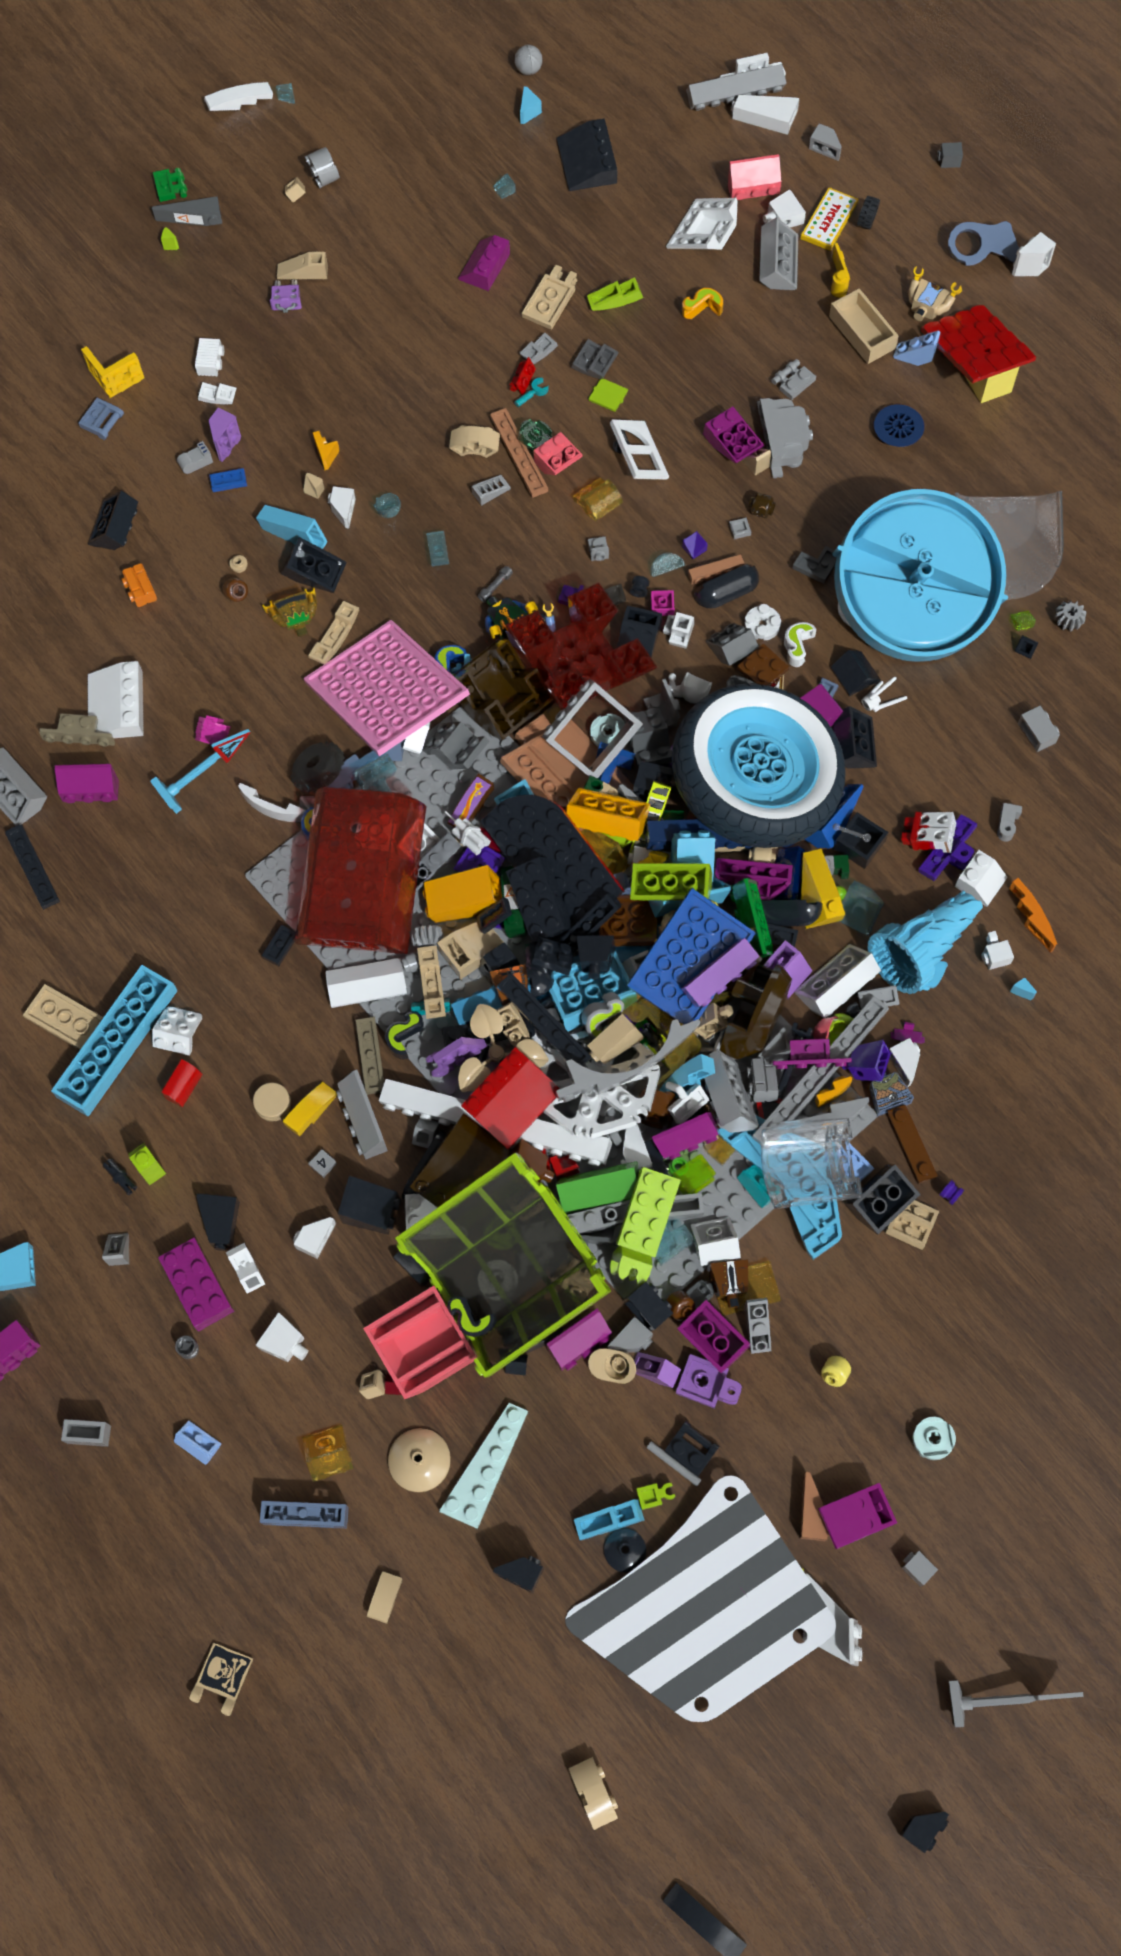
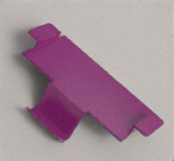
(907, 1033)

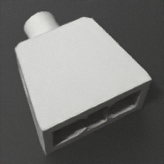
(786, 209)
(282, 1340)

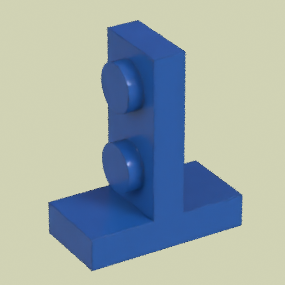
(623, 759)

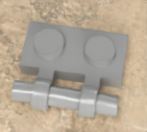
(795, 384)

